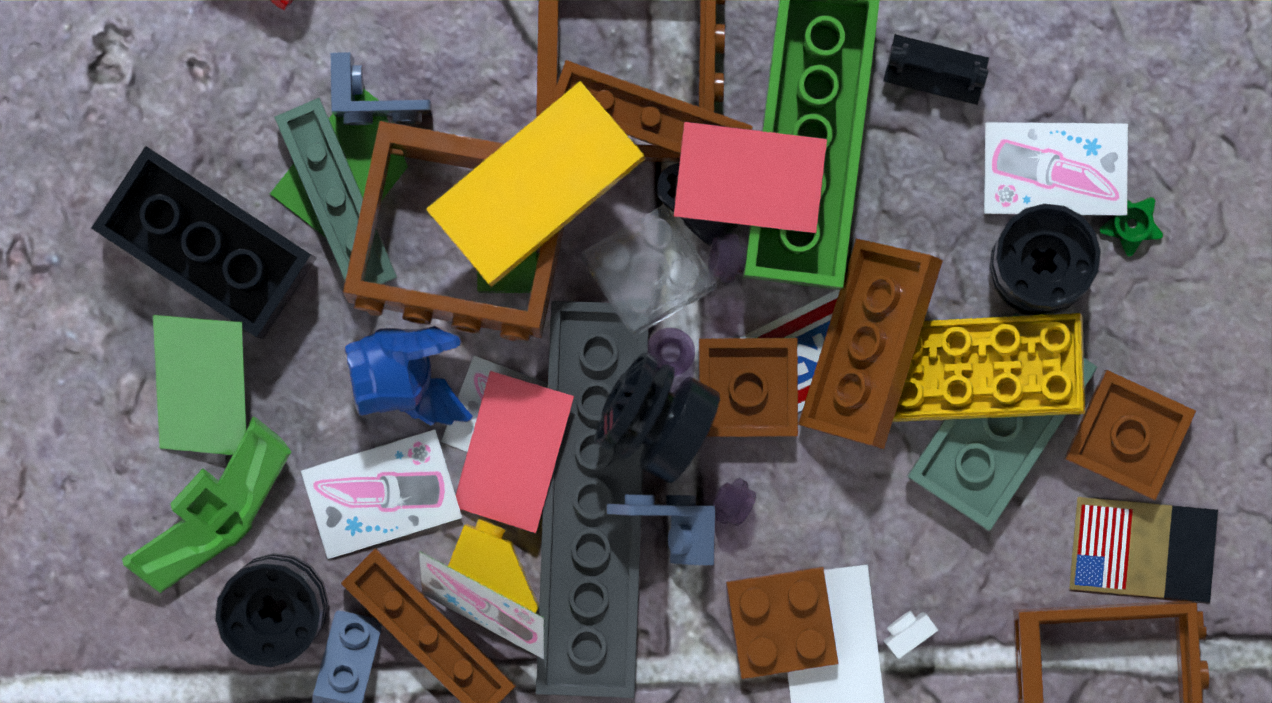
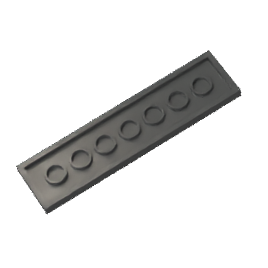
(585, 553)

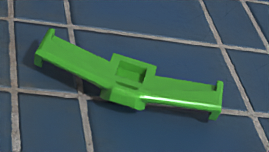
(213, 510)

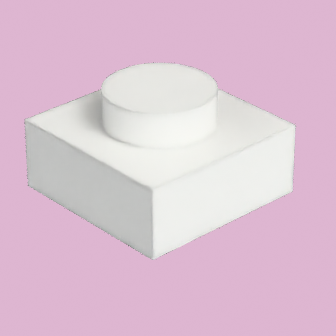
(908, 633)

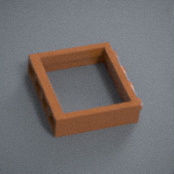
(710, 83)
(421, 306)
(1189, 626)

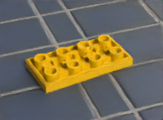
(535, 184)
(996, 368)

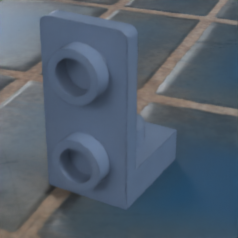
(348, 82)
(691, 525)
(347, 659)

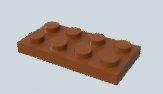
(870, 343)

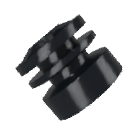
(1052, 232)
(648, 413)
(264, 636)

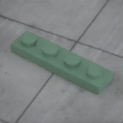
(330, 186)

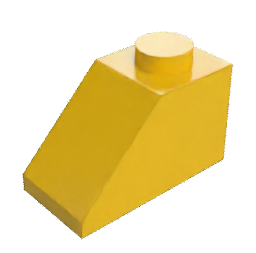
(493, 562)

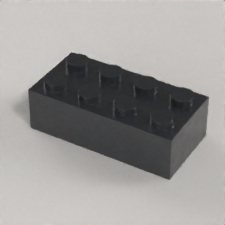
(203, 243)

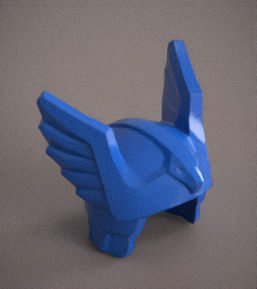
(394, 373)

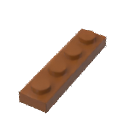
(639, 110)
(426, 631)

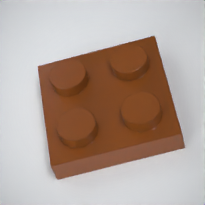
(754, 383)
(1129, 434)
(782, 622)

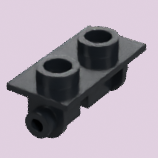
(936, 69)

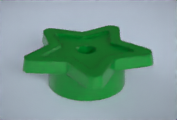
(1145, 227)

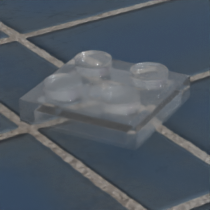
(649, 270)

